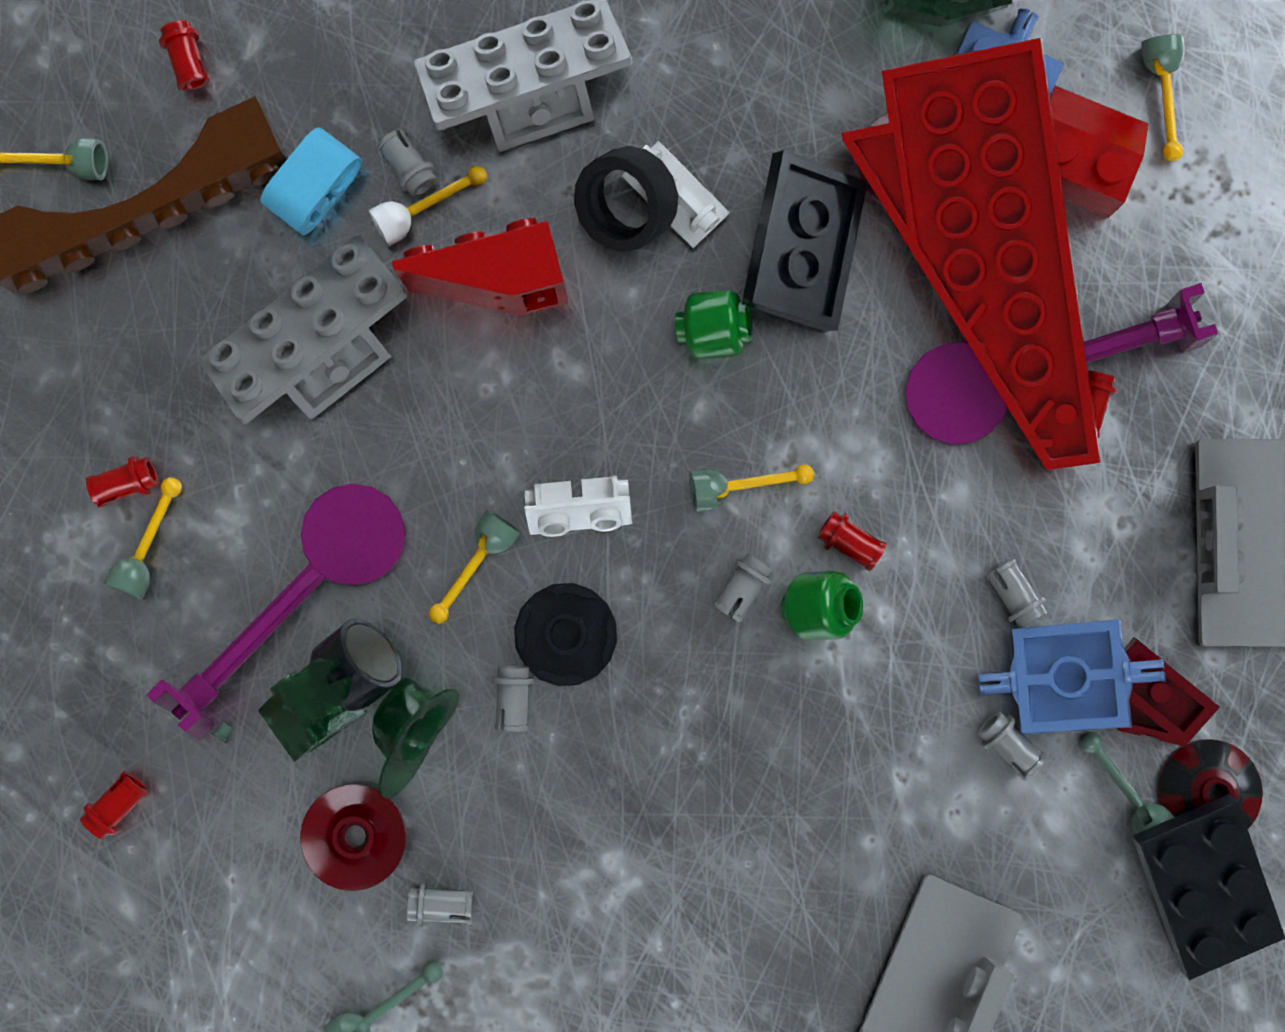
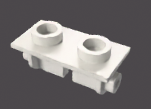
(696, 209)
(555, 512)

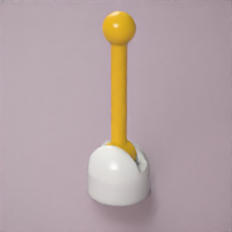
(394, 219)

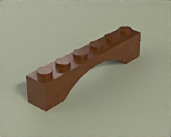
(230, 153)

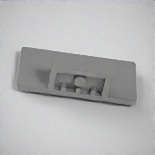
(527, 75)
(309, 338)
(1241, 542)
(946, 964)

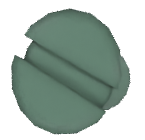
(222, 732)

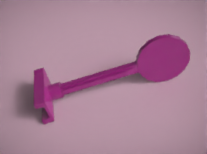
(959, 403)
(349, 539)

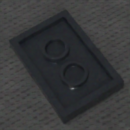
(804, 241)
(1209, 886)

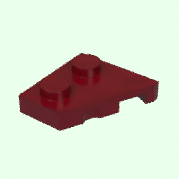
(1166, 709)

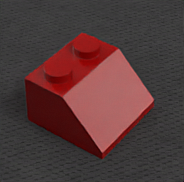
(1096, 151)

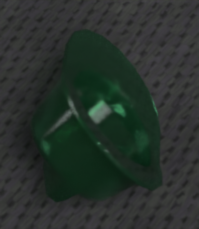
(406, 729)

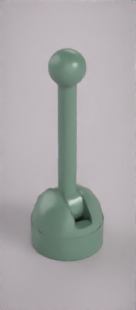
(1146, 814)
(354, 1022)

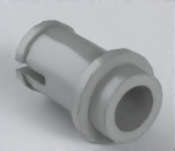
(408, 163)
(743, 587)
(1016, 594)
(512, 698)
(1011, 745)
(439, 905)

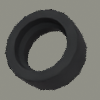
(598, 218)

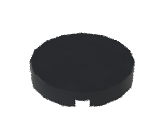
(565, 634)

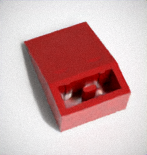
(499, 272)

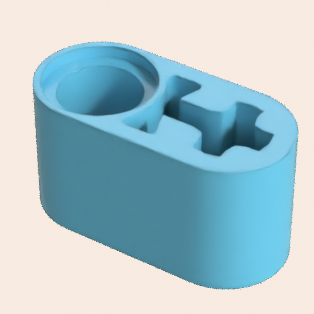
(311, 181)

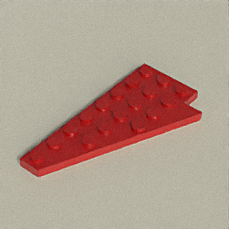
(983, 209)

